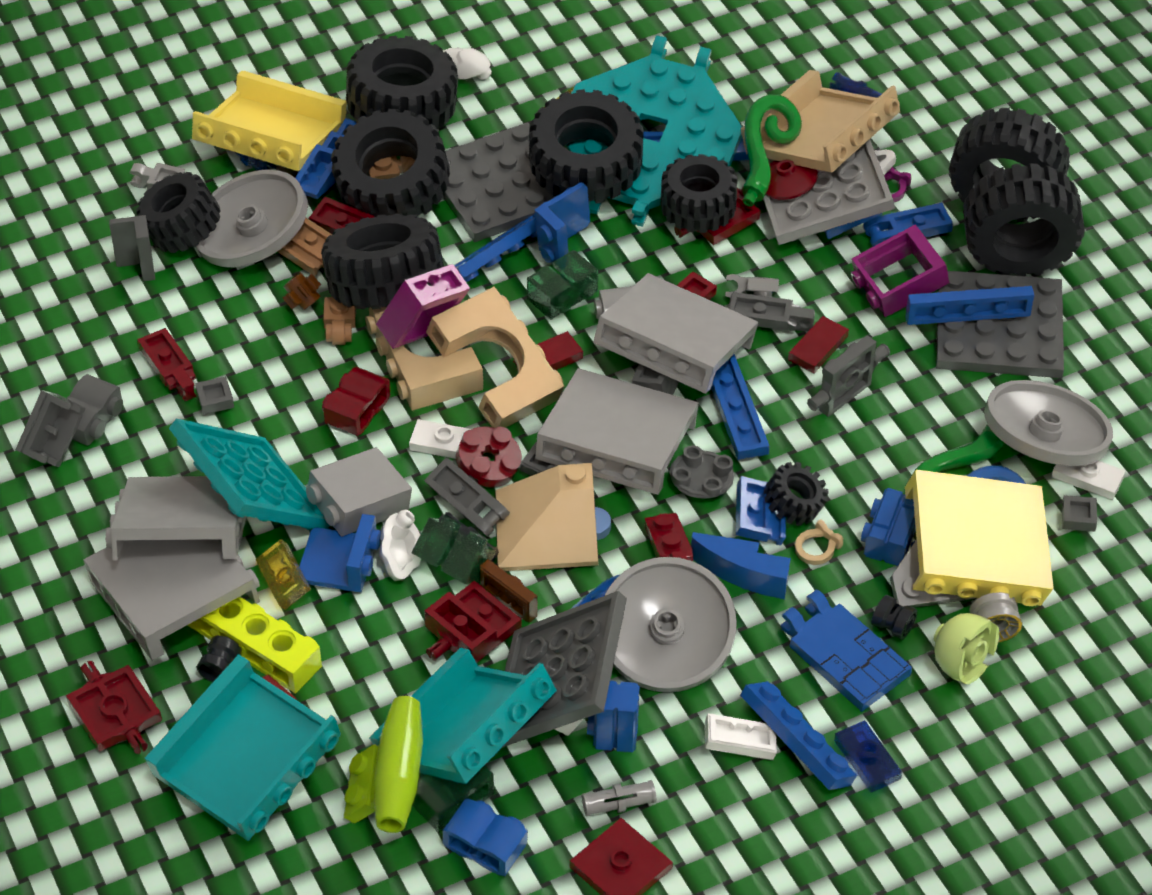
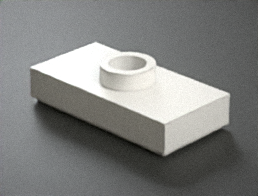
(436, 438)
(1094, 477)
(740, 736)

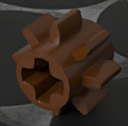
(301, 291)

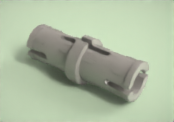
(643, 794)

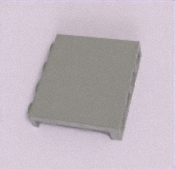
(674, 331)
(617, 428)
(173, 511)
(167, 585)

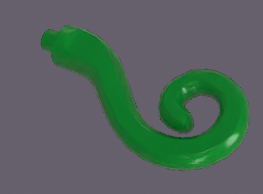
(760, 172)
(978, 451)

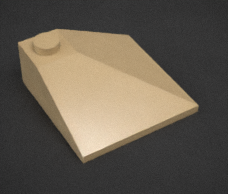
(549, 520)

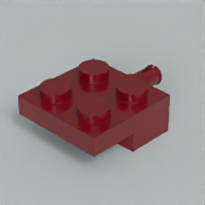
(469, 621)

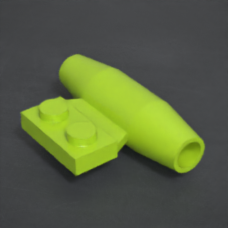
(387, 775)

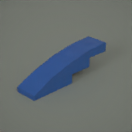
(316, 173)

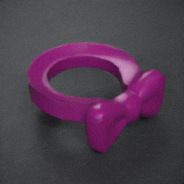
(904, 181)

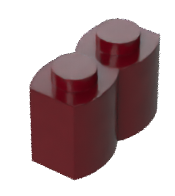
(356, 400)

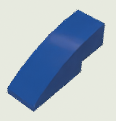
(741, 564)

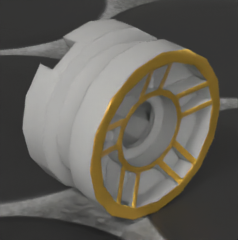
(1000, 611)

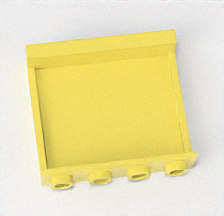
(270, 121)
(980, 537)

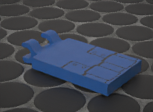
(844, 651)

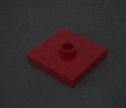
(621, 862)

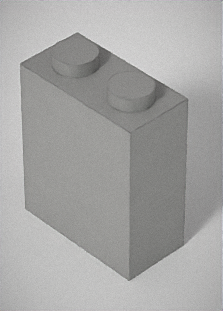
(358, 487)

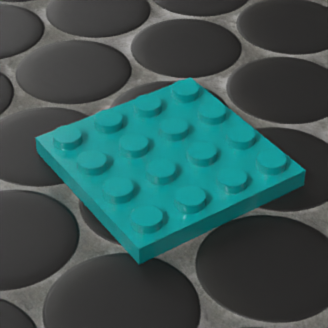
(248, 475)

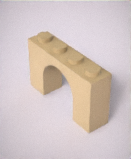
(491, 319)
(427, 379)

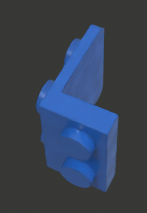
(560, 220)
(340, 560)

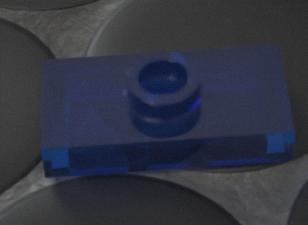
(868, 756)

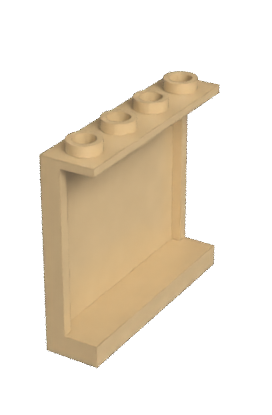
(832, 123)

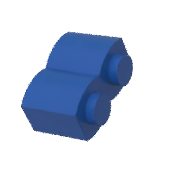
(485, 836)

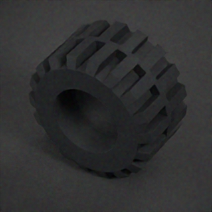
(699, 193)
(179, 212)

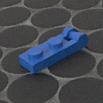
(929, 219)

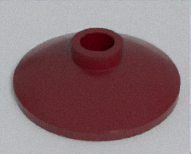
(790, 180)

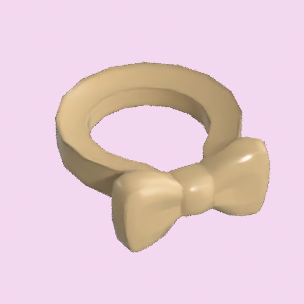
(820, 530)

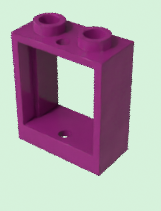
(887, 253)
(417, 302)

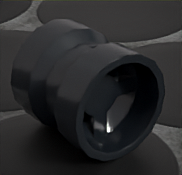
(894, 617)
(219, 655)

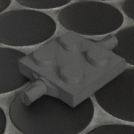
(847, 375)

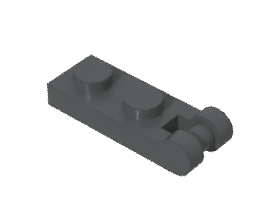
(466, 496)

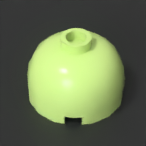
(964, 644)

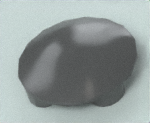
(702, 473)

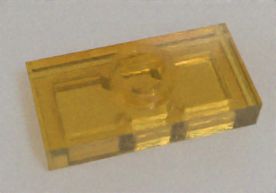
(283, 574)

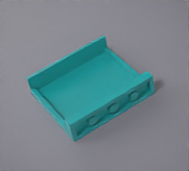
(473, 713)
(242, 749)

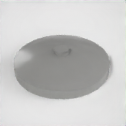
(256, 218)
(1048, 422)
(673, 624)

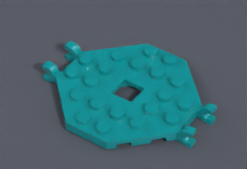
(681, 99)

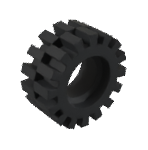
(805, 484)

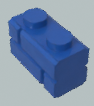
(891, 528)
(619, 721)

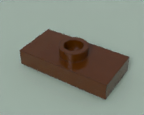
(509, 591)

